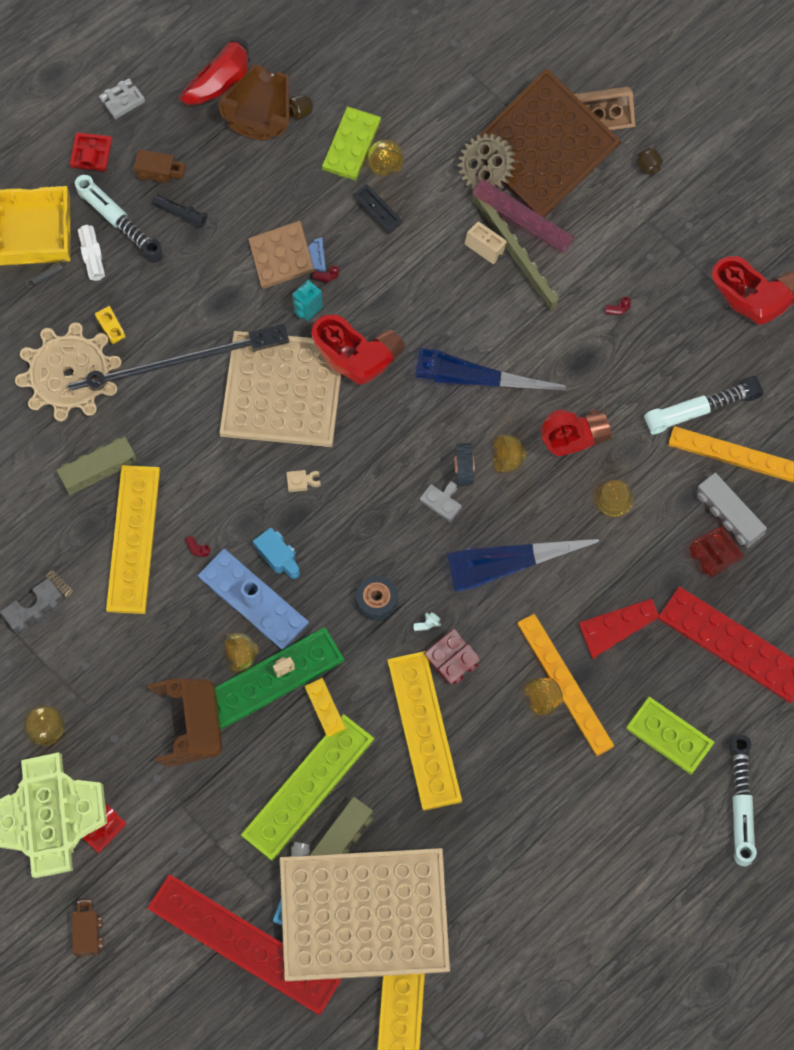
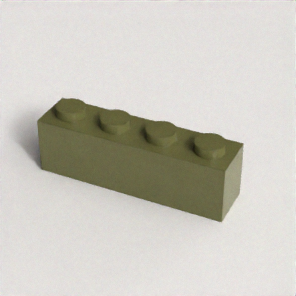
(96, 466)
(345, 829)

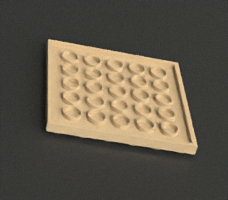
(281, 394)

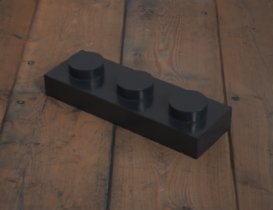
(377, 209)

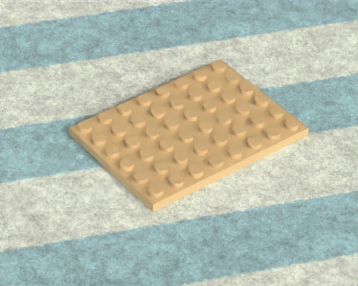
(364, 915)

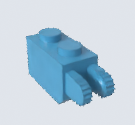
(276, 553)

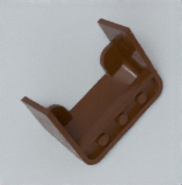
(201, 719)

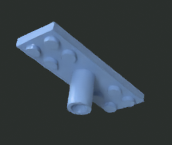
(253, 599)

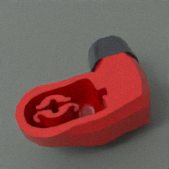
(219, 74)

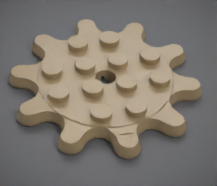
(55, 357)

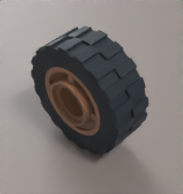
(464, 464)
(376, 586)

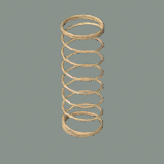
(67, 592)

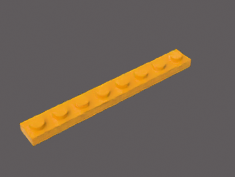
(732, 454)
(572, 695)

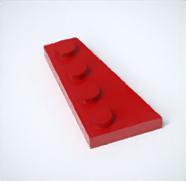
(609, 629)

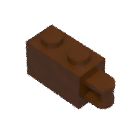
(157, 167)
(86, 930)

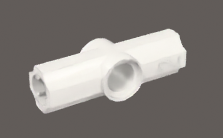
(91, 252)

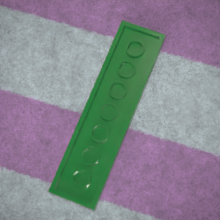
(260, 684)

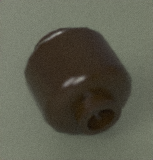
(300, 106)
(649, 161)

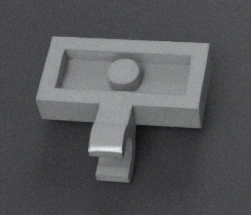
(441, 501)

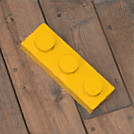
(325, 707)

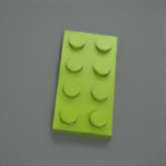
(351, 143)
(670, 735)

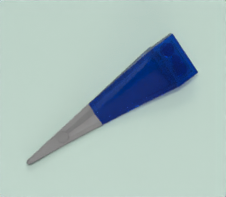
(451, 369)
(481, 565)

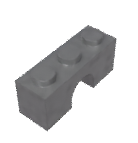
(21, 618)

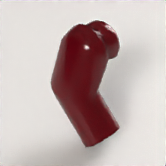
(328, 276)
(619, 309)
(197, 550)

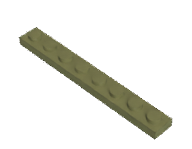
(519, 254)

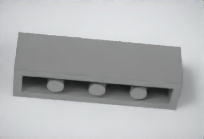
(731, 510)

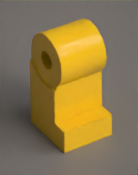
(110, 325)

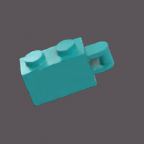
(307, 300)

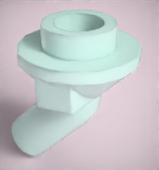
(432, 620)

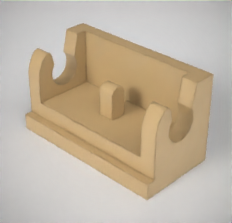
(485, 242)

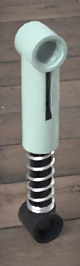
(117, 217)
(660, 420)
(742, 802)

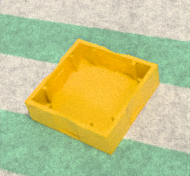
(35, 226)

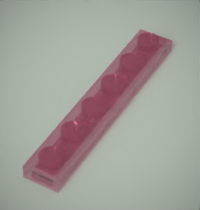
(523, 215)

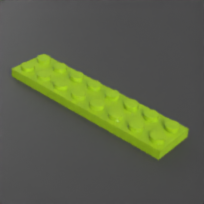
(306, 789)

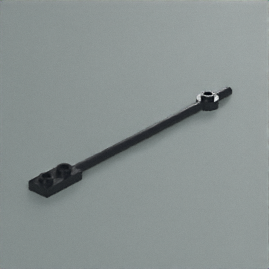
(259, 340)

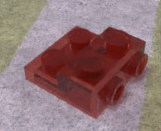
(715, 552)

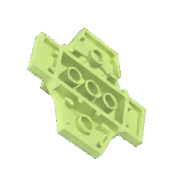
(50, 815)

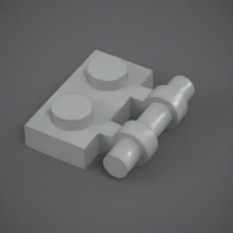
(123, 102)

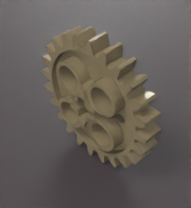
(476, 152)

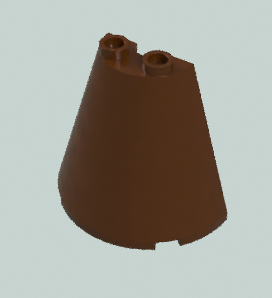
(257, 104)

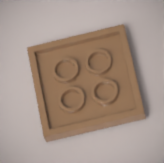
(281, 254)

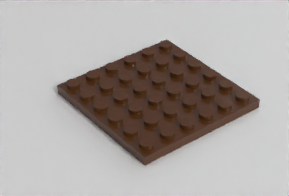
(552, 141)

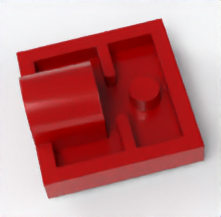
(91, 152)
(104, 835)

